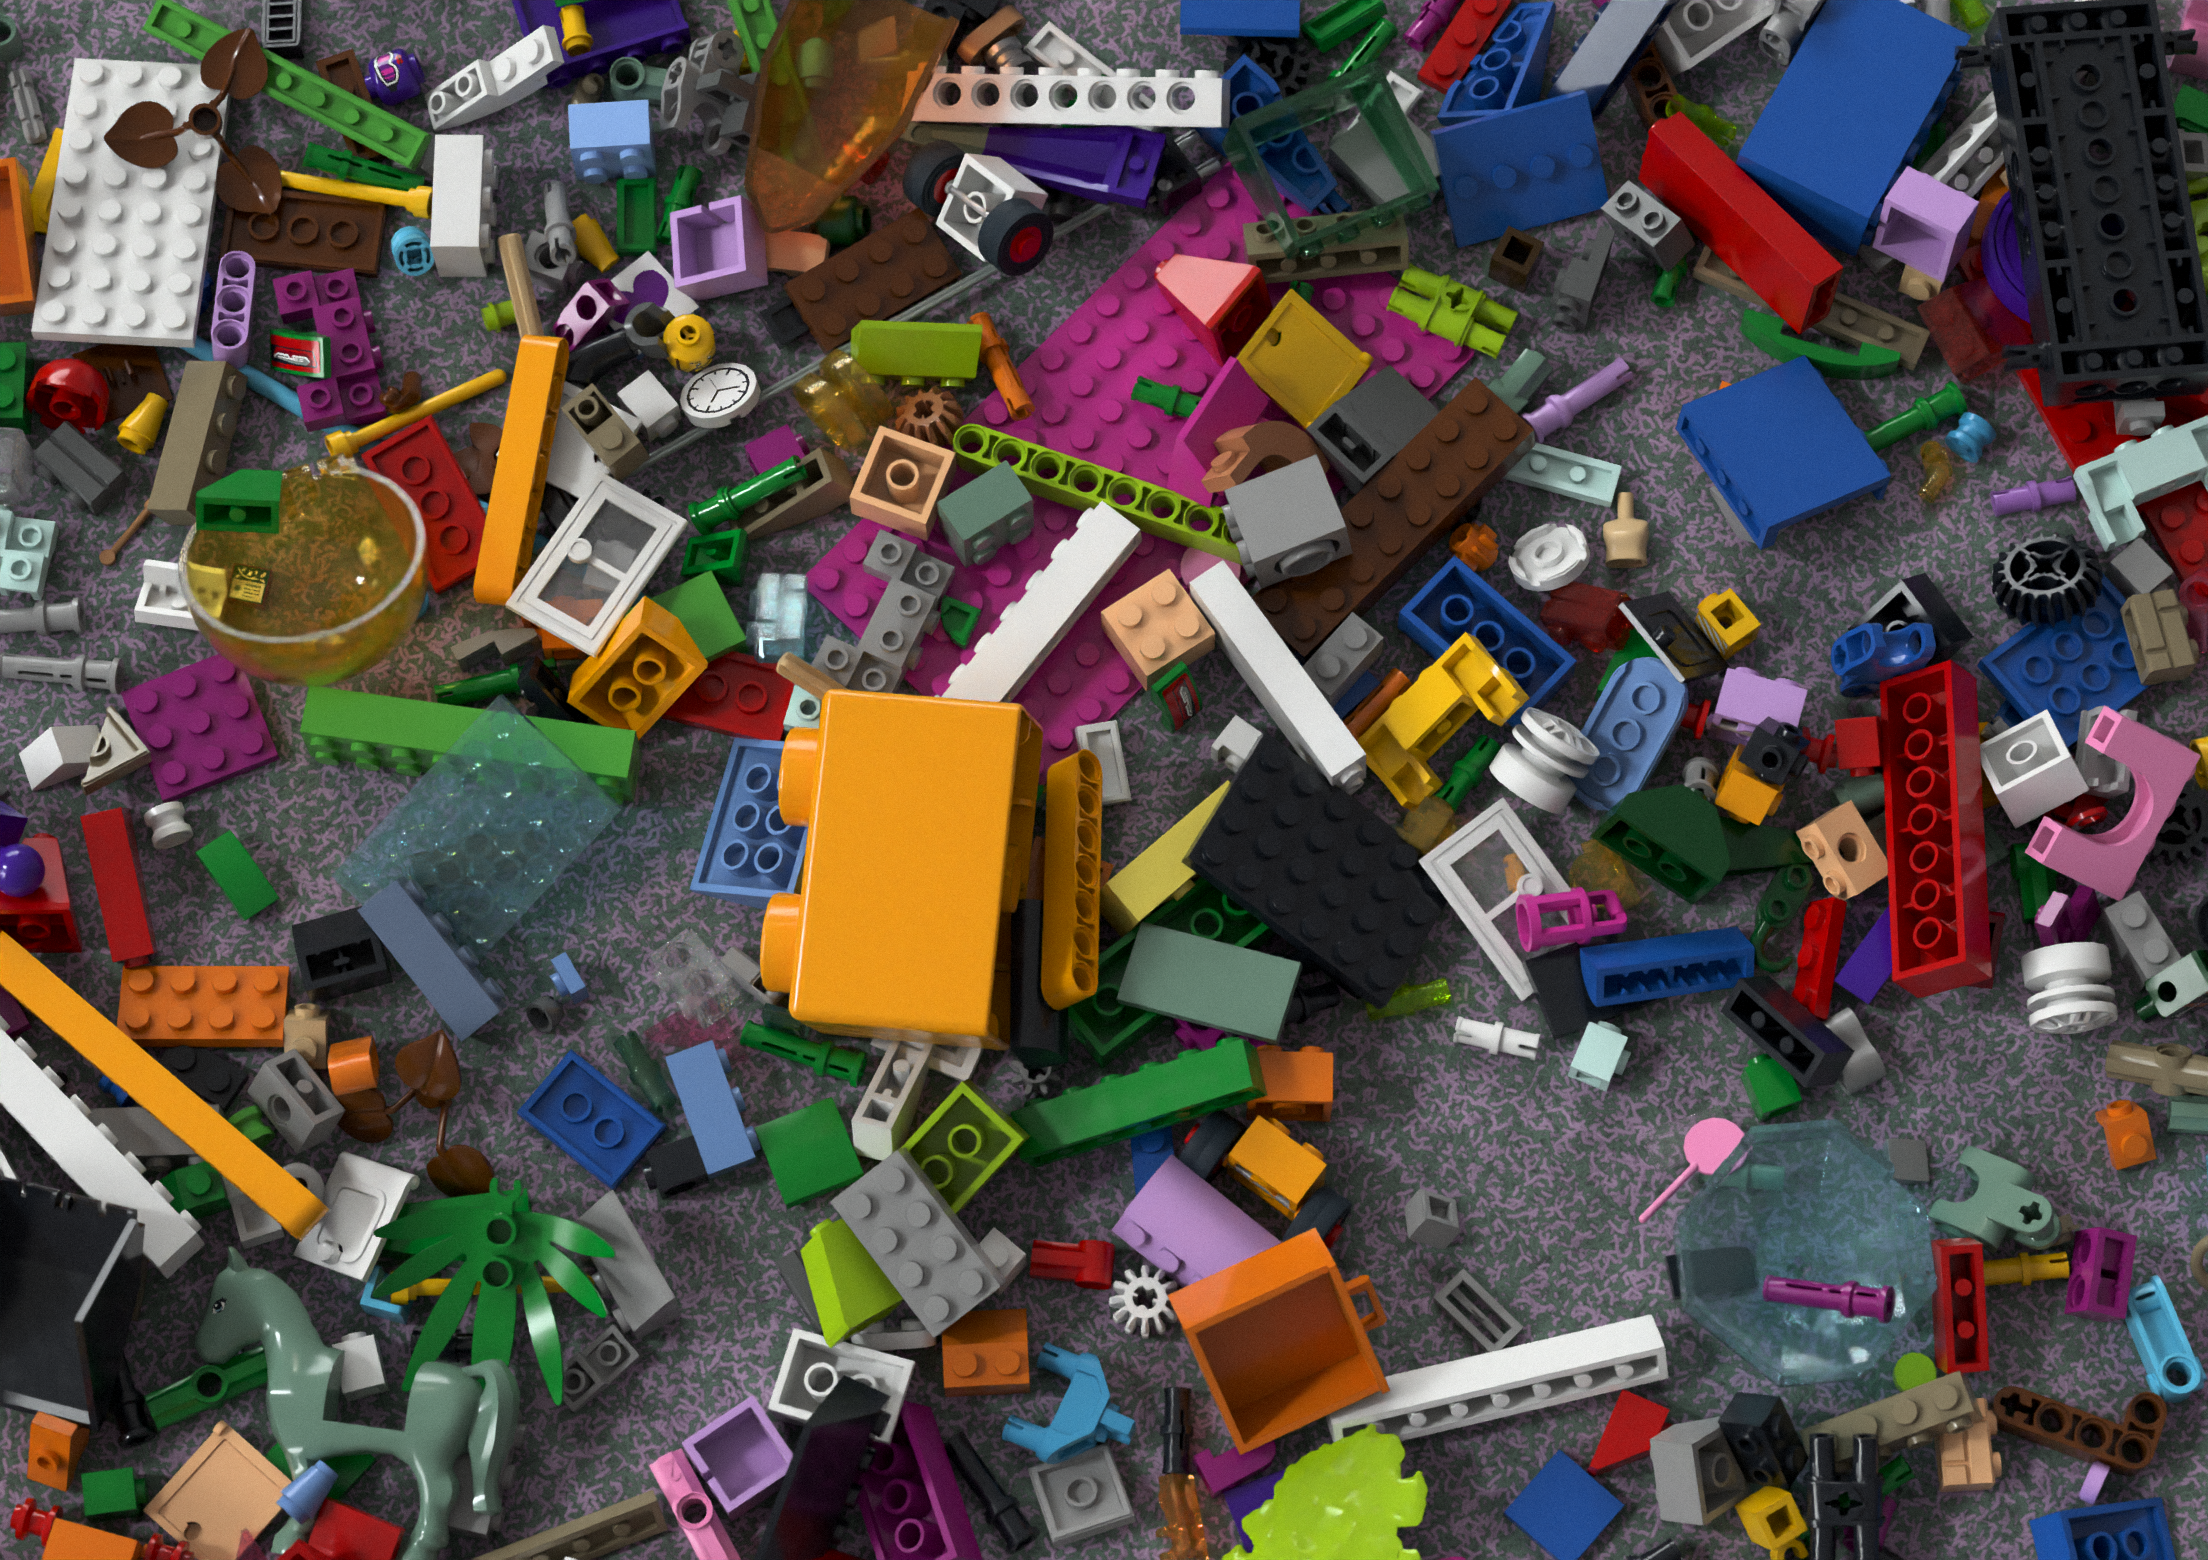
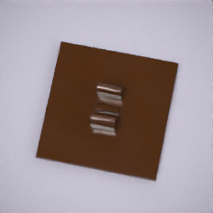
(130, 375)

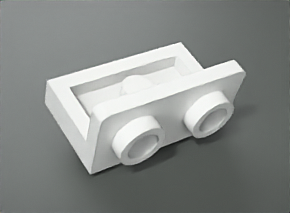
(162, 598)

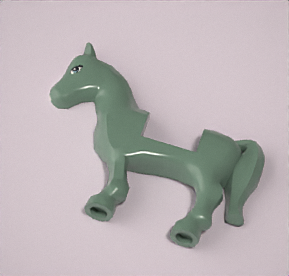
(443, 1419)

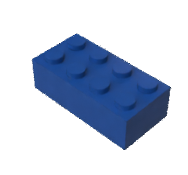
(1463, 602)

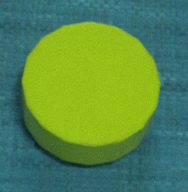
(1913, 1371)

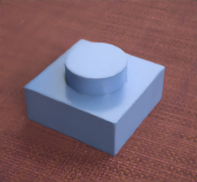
(567, 979)

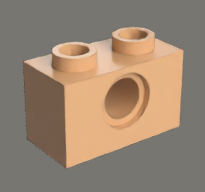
(1863, 858)

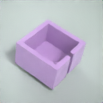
(1925, 224)
(716, 256)
(740, 1457)

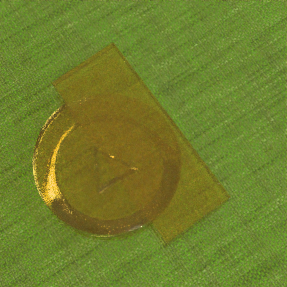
(1603, 870)

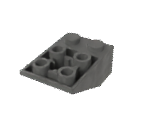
(1370, 426)

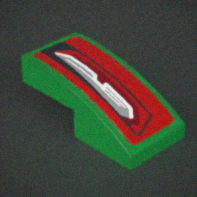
(300, 353)
(1176, 697)

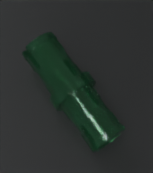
(645, 1072)

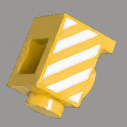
(1729, 609)

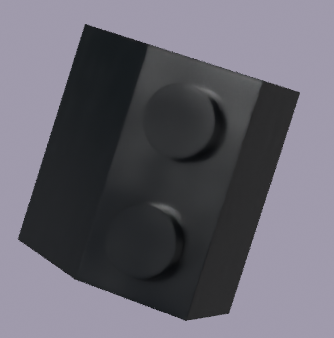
(1920, 601)

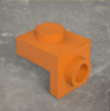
(2127, 1133)

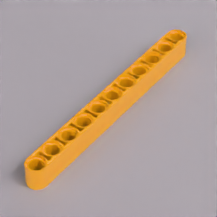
(158, 1091)

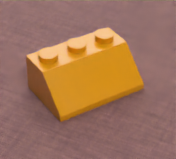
(637, 670)

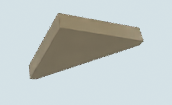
(114, 753)

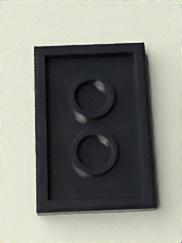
(1561, 988)

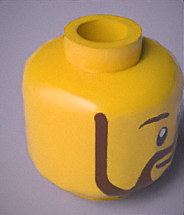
(689, 343)

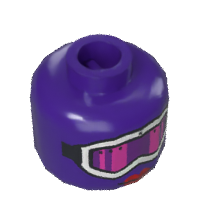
(394, 77)

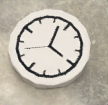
(719, 395)

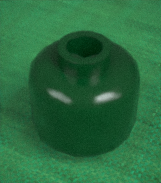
(844, 223)

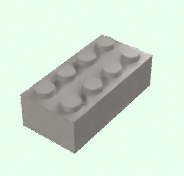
(918, 1241)

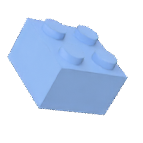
(612, 140)

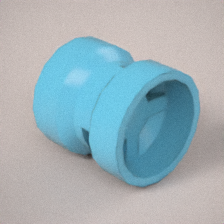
(408, 243)

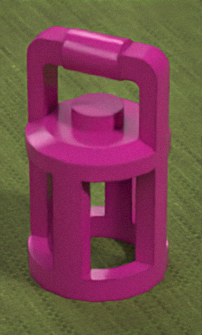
(1581, 917)

